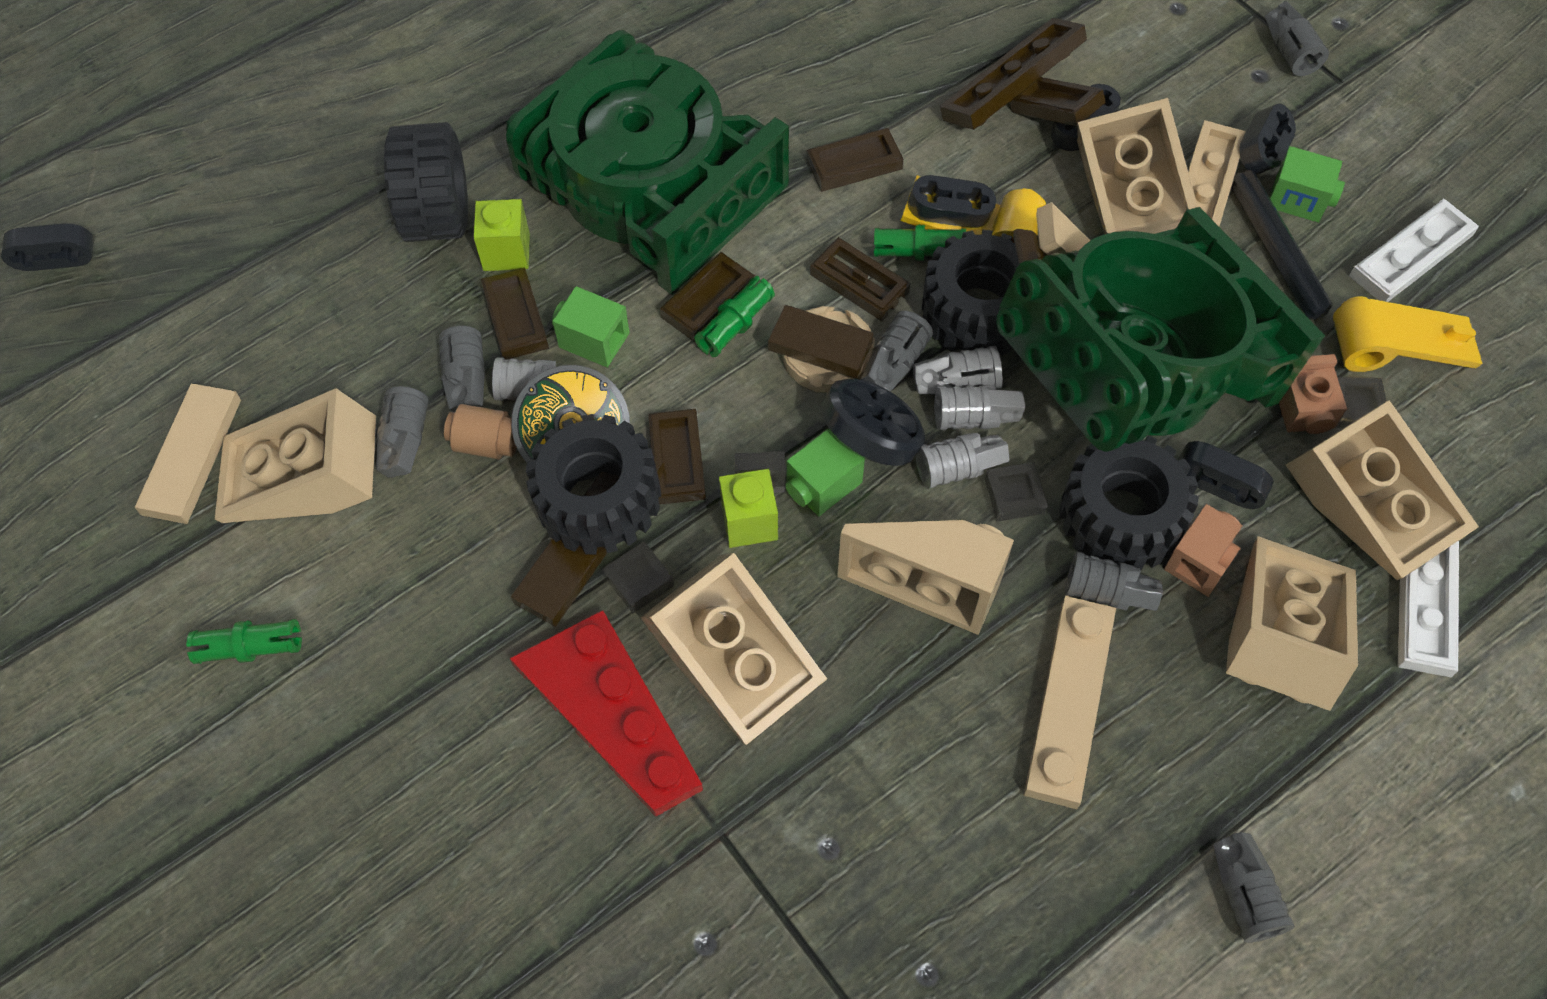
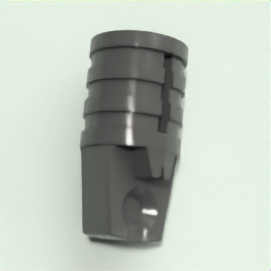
(1289, 33)
(897, 350)
(462, 366)
(400, 430)
(1111, 583)
(1251, 888)

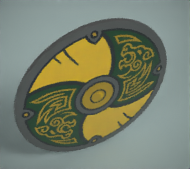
(561, 395)

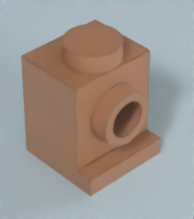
(1314, 398)
(1205, 550)

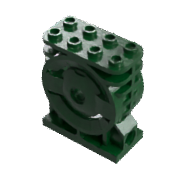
(634, 171)
(1154, 330)

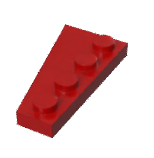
(605, 700)

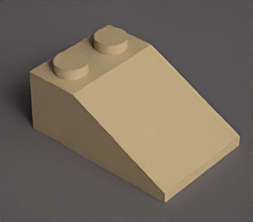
(1136, 168)
(298, 462)
(1383, 491)
(928, 565)
(1295, 625)
(734, 647)

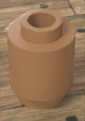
(480, 432)

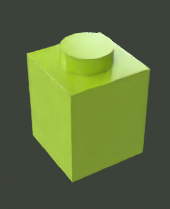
(501, 234)
(749, 508)

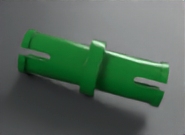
(912, 242)
(734, 316)
(244, 641)

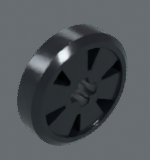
(872, 422)

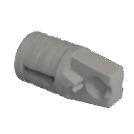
(959, 369)
(513, 374)
(976, 407)
(959, 458)

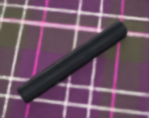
(1281, 245)

